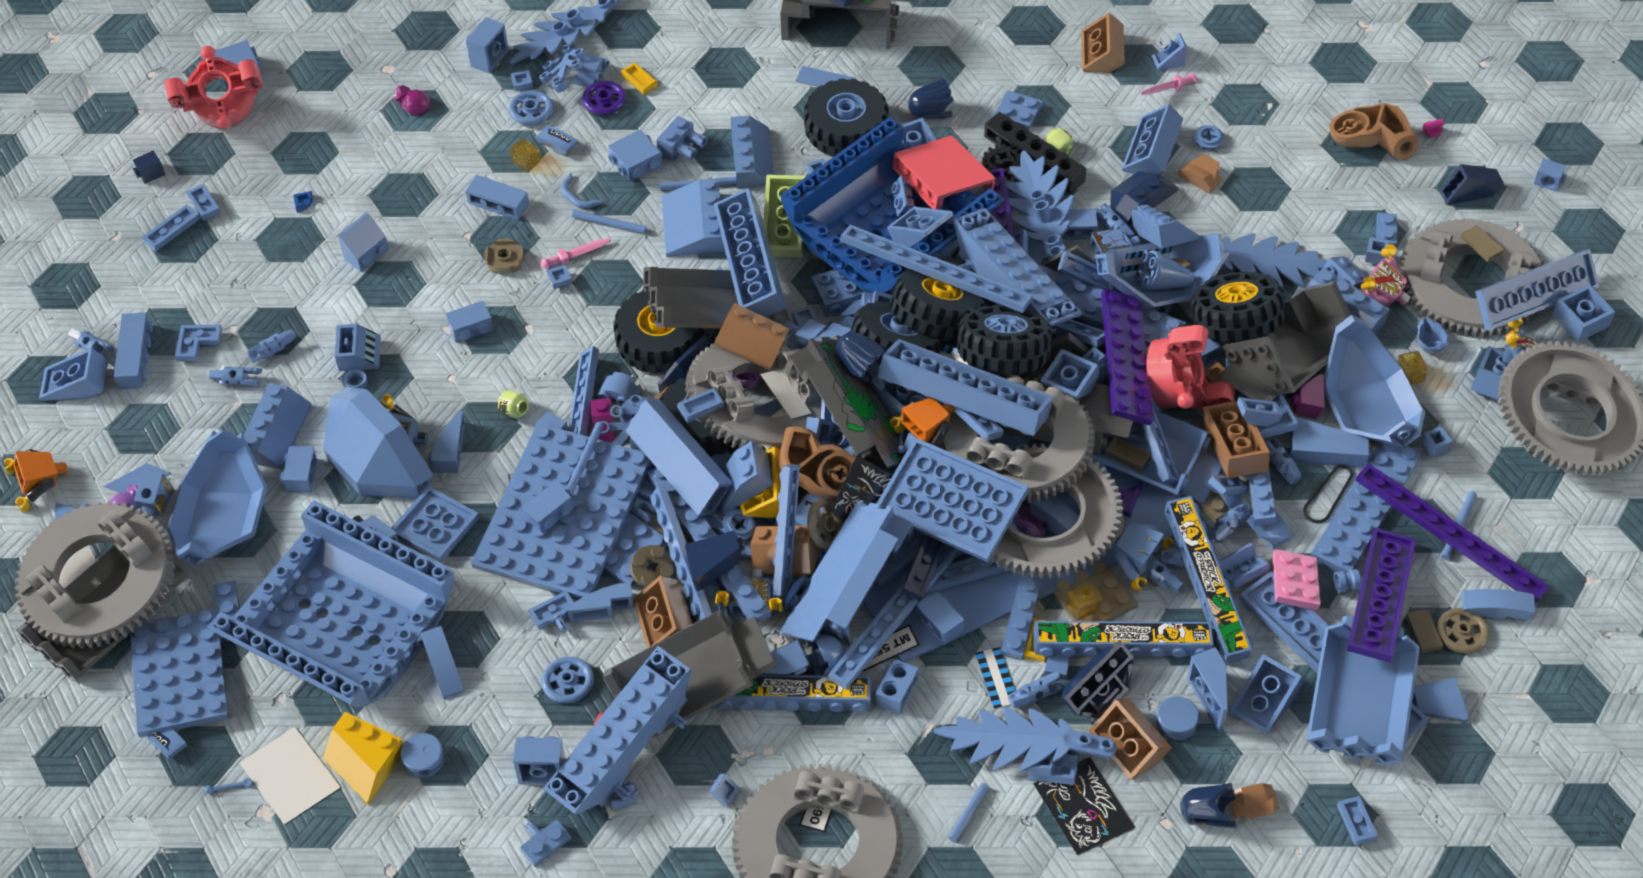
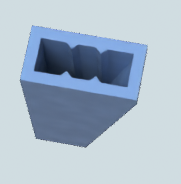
(1327, 445)

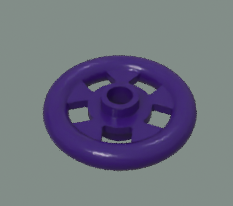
(604, 97)

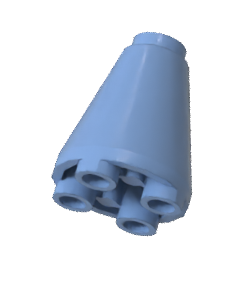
(1162, 273)

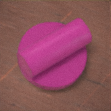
(1433, 128)

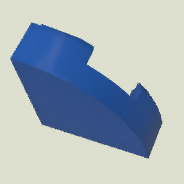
(303, 200)

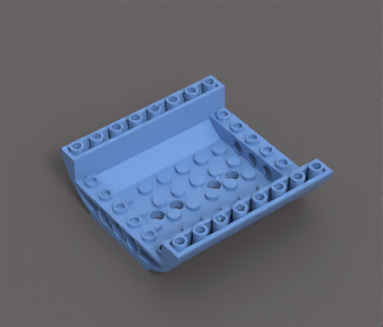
(362, 585)

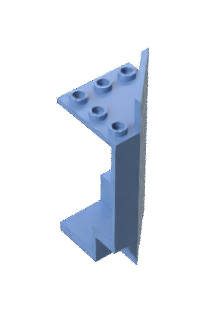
(847, 573)

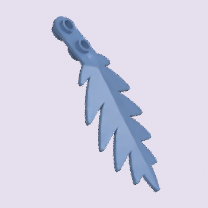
(566, 29)
(1040, 203)
(1263, 256)
(1019, 736)

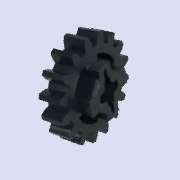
(1001, 158)

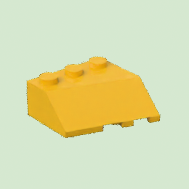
(766, 503)
(362, 754)

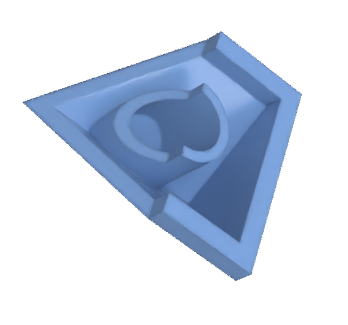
(1172, 55)

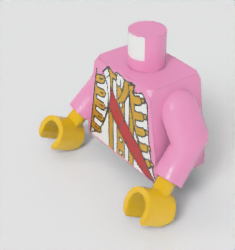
(1386, 281)

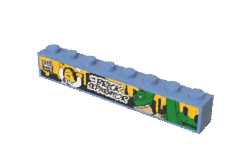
(1208, 579)
(1140, 638)
(801, 693)

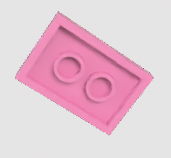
(1296, 579)

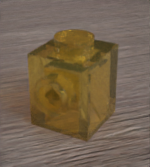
(525, 155)
(1413, 366)
(1084, 601)

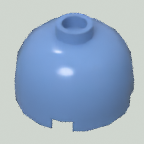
(825, 653)

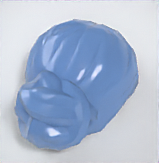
(1431, 336)

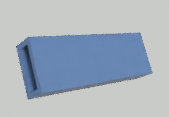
(678, 457)

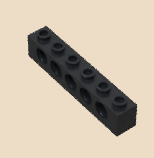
(1004, 130)

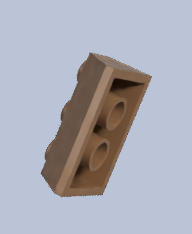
(1103, 45)
(751, 336)
(764, 550)
(662, 610)
(1136, 738)

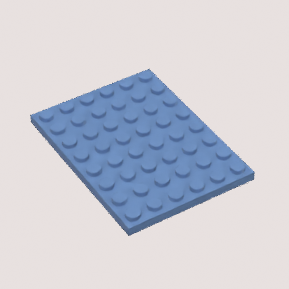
(578, 544)

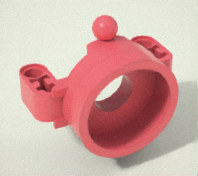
(222, 112)
(1178, 371)

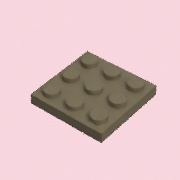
(1115, 595)

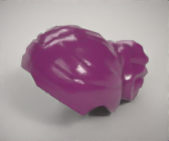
(413, 101)

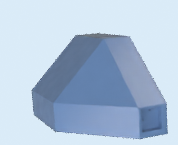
(1204, 255)
(1370, 387)
(372, 447)
(217, 499)

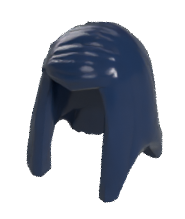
(931, 101)
(858, 354)
(1207, 805)

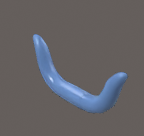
(573, 199)

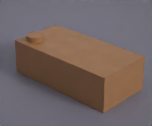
(1235, 441)

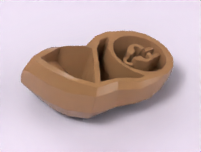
(1375, 125)
(821, 466)

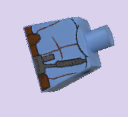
(1111, 240)

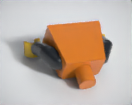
(925, 420)
(35, 474)

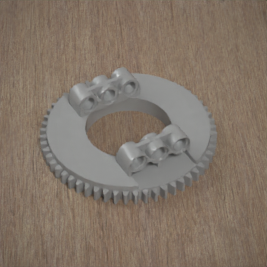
(1425, 261)
(1578, 376)
(737, 419)
(1051, 470)
(1083, 543)
(52, 609)
(802, 789)

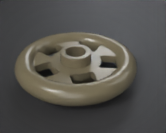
(825, 523)
(1461, 646)

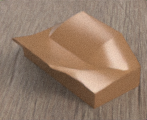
(1202, 173)
(1254, 801)

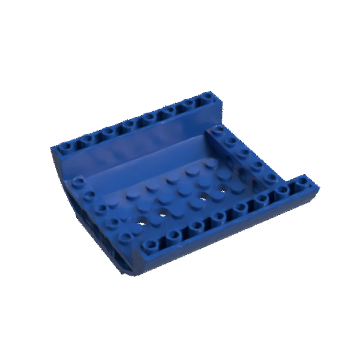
(857, 192)

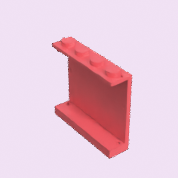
(941, 170)

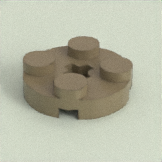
(504, 265)
(641, 559)

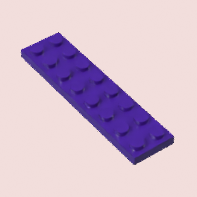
(1126, 357)
(1381, 595)

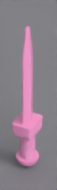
(1177, 83)
(563, 257)

